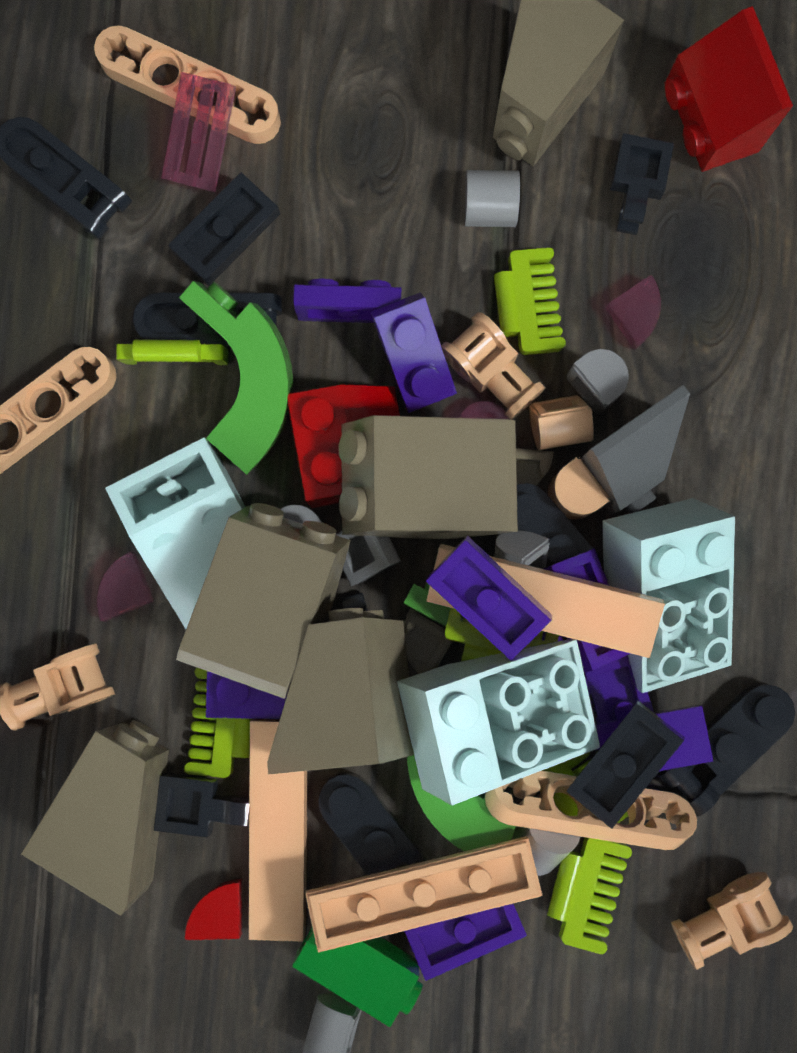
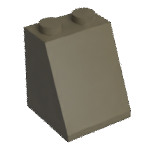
(551, 69)
(428, 477)
(261, 597)
(345, 696)
(104, 817)

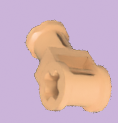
(491, 365)
(62, 686)
(738, 917)

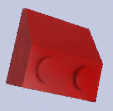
(728, 92)
(317, 431)

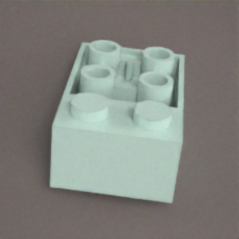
(177, 518)
(688, 561)
(497, 719)

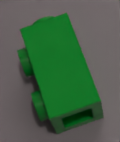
(366, 974)

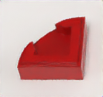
(217, 914)

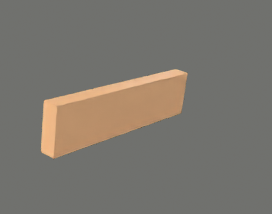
(583, 607)
(276, 843)
(423, 893)

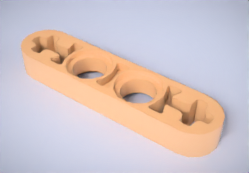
(154, 54)
(21, 406)
(544, 815)

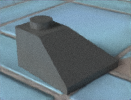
(638, 454)

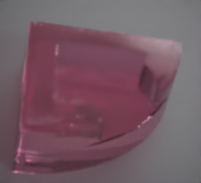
(637, 311)
(122, 588)

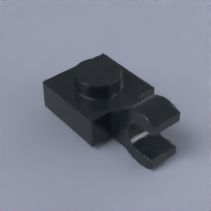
(641, 174)
(192, 805)

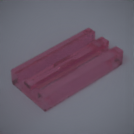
(217, 134)

